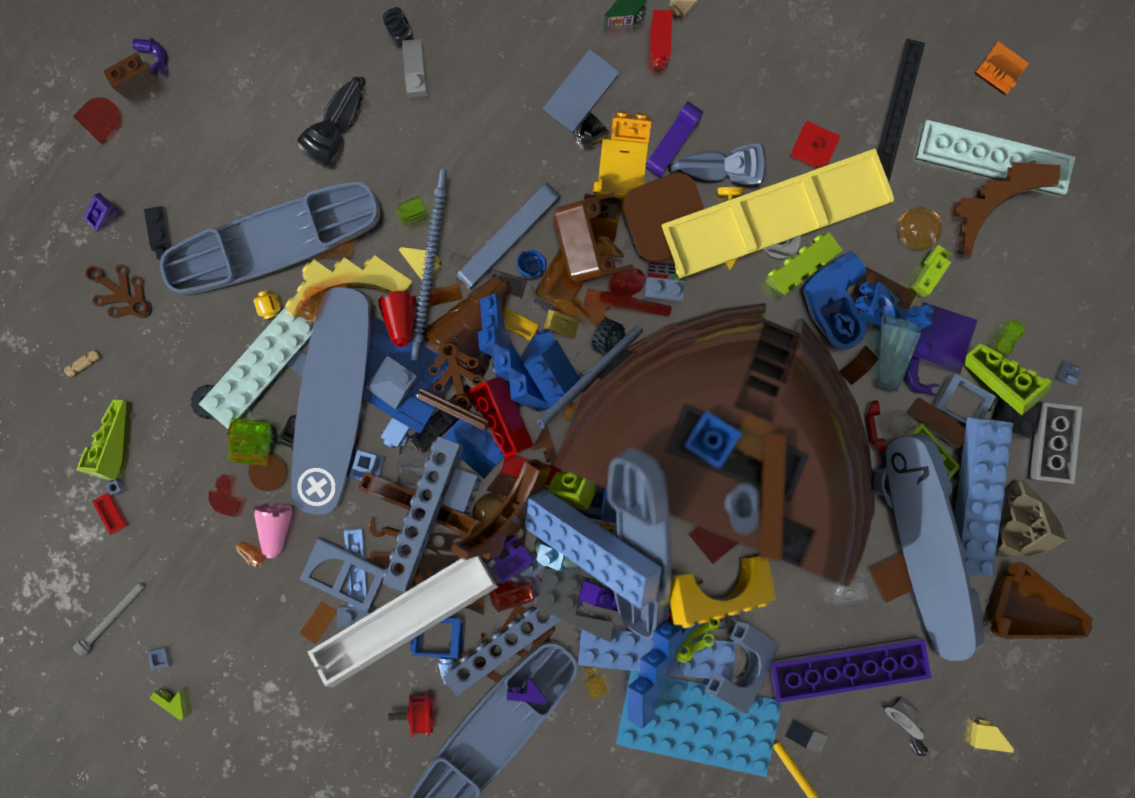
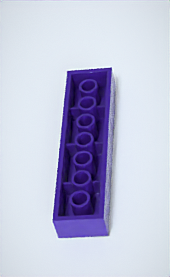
(849, 669)

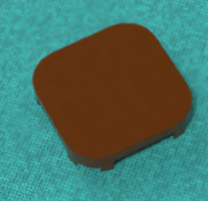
(655, 204)

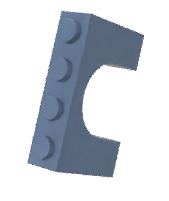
(760, 653)

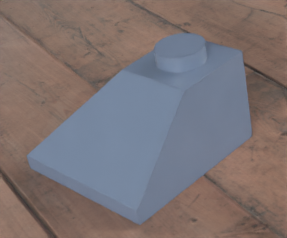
(391, 382)

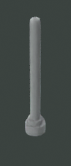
(82, 647)

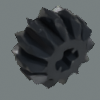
(397, 24)

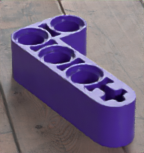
(674, 138)

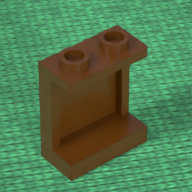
(130, 75)

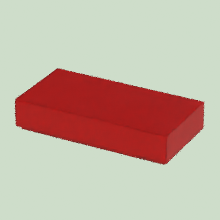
(110, 513)

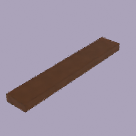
(772, 497)

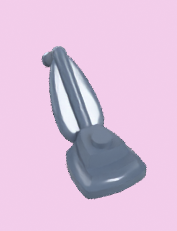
(744, 165)

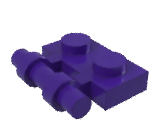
(512, 563)

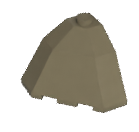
(1027, 524)

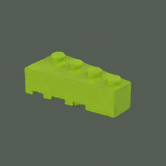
(803, 265)

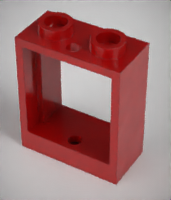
(660, 38)

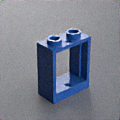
(456, 641)

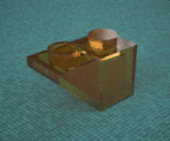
(595, 307)

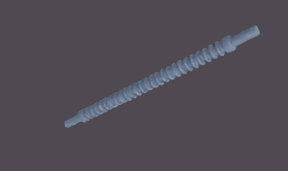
(439, 192)

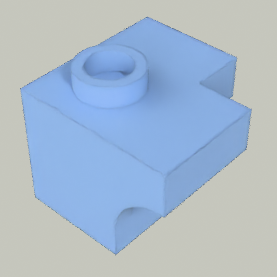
(363, 462)

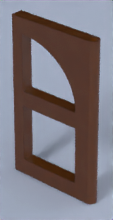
(544, 637)

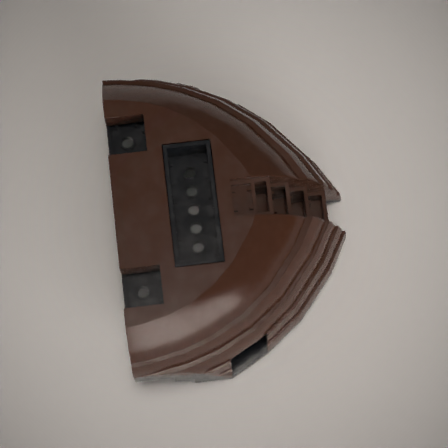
(734, 367)

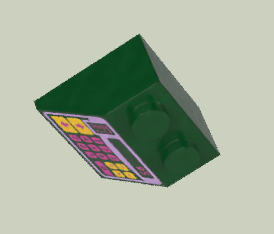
(625, 13)

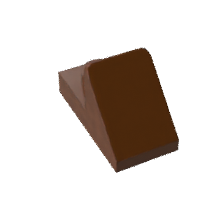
(542, 441)

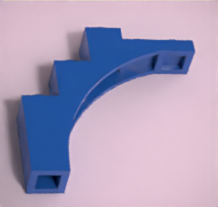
(508, 364)
(644, 690)

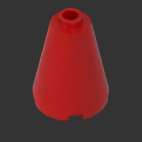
(399, 316)

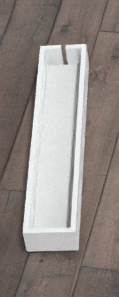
(401, 620)

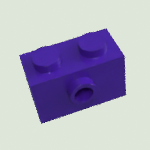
(598, 595)

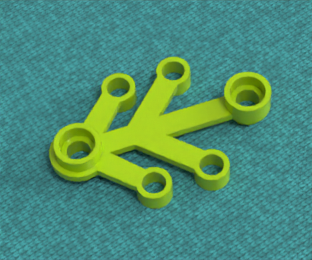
(699, 645)

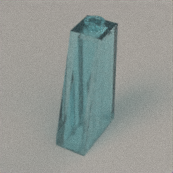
(896, 349)

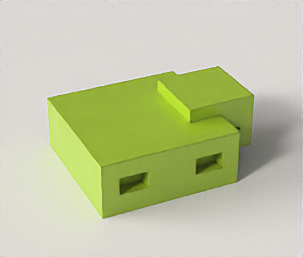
(932, 272)

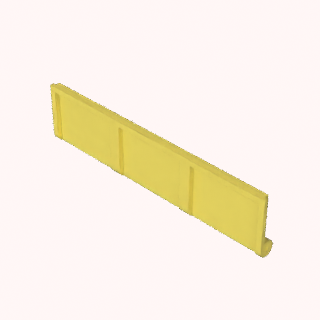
(777, 213)

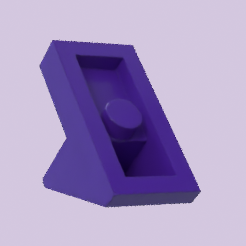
(99, 212)
(532, 694)

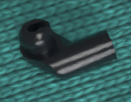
(918, 746)

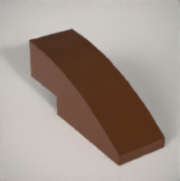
(938, 422)

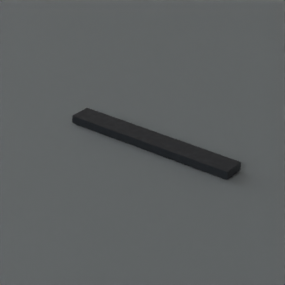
(899, 104)

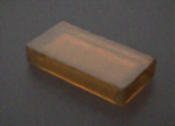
(318, 622)

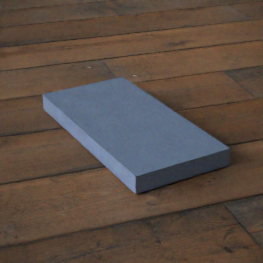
(581, 90)

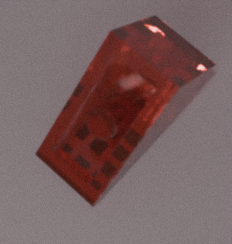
(511, 595)

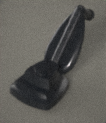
(324, 138)

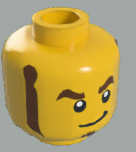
(267, 304)

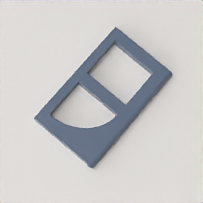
(324, 551)

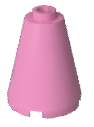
(272, 527)

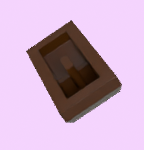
(859, 365)

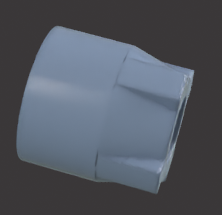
(120, 487)

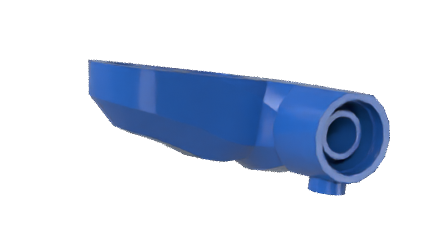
(832, 304)

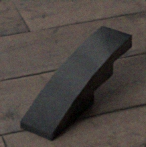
(437, 426)

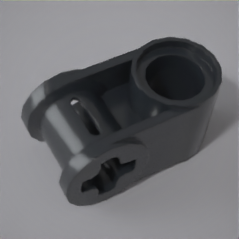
(287, 433)

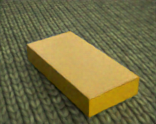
(520, 325)

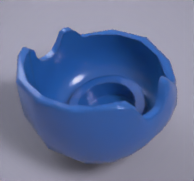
(531, 264)

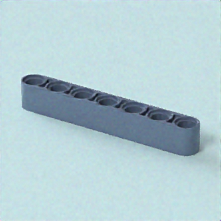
(508, 235)

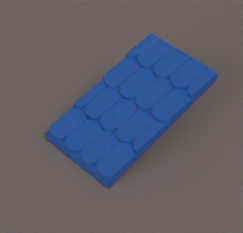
(412, 410)

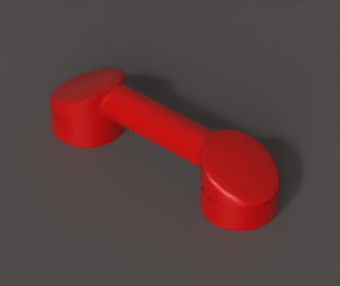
(874, 410)

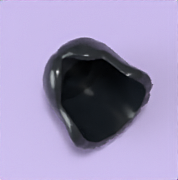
(592, 125)

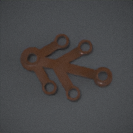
(121, 293)
(455, 370)

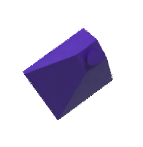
(946, 340)

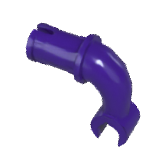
(153, 47)
(913, 379)

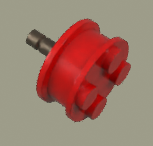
(417, 715)

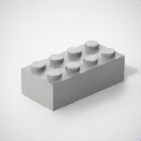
(1056, 443)

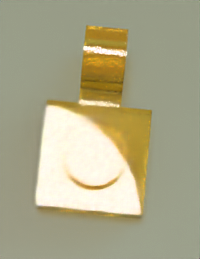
(595, 685)

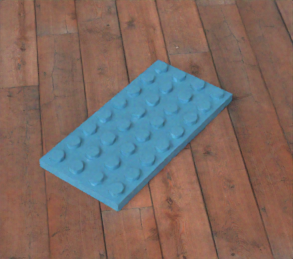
(704, 729)

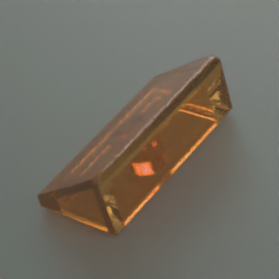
(444, 294)

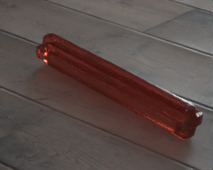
(635, 303)

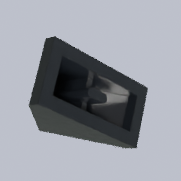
(806, 736)

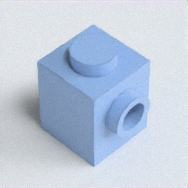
(395, 433)

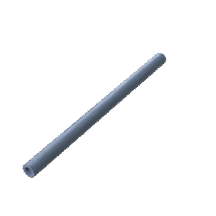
(589, 376)

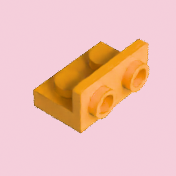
(631, 127)

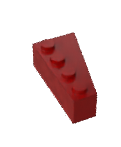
(495, 404)

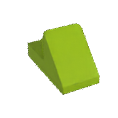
(174, 706)

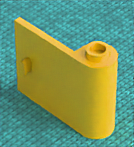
(621, 167)

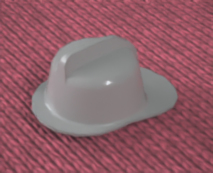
(907, 716)

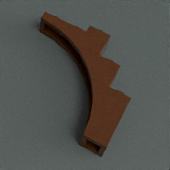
(1022, 178)
(401, 496)
(490, 538)

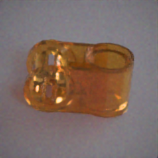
(309, 305)

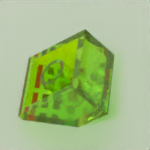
(248, 441)

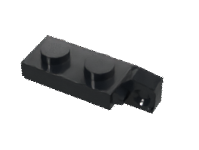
(157, 230)

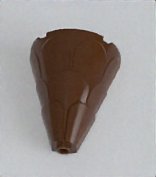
(465, 322)
(1032, 608)

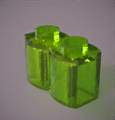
(411, 210)
(1008, 334)

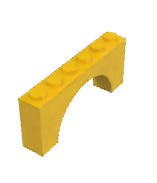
(692, 605)

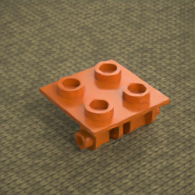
(1002, 67)

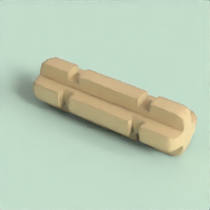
(81, 363)

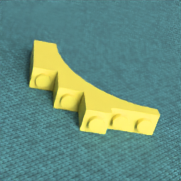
(375, 275)

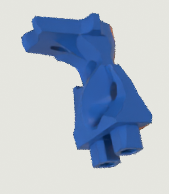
(881, 300)

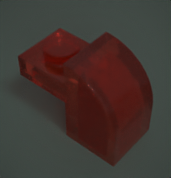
(221, 500)

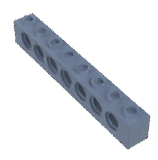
(432, 507)
(459, 685)

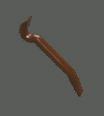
(392, 532)

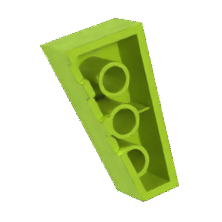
(1010, 381)

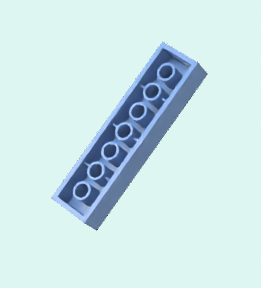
(982, 491)
(593, 548)
(627, 648)

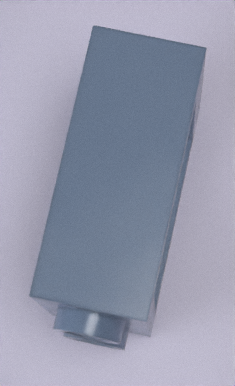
(948, 391)

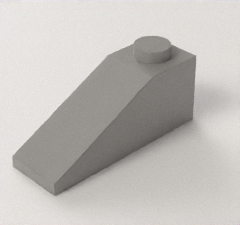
(414, 68)

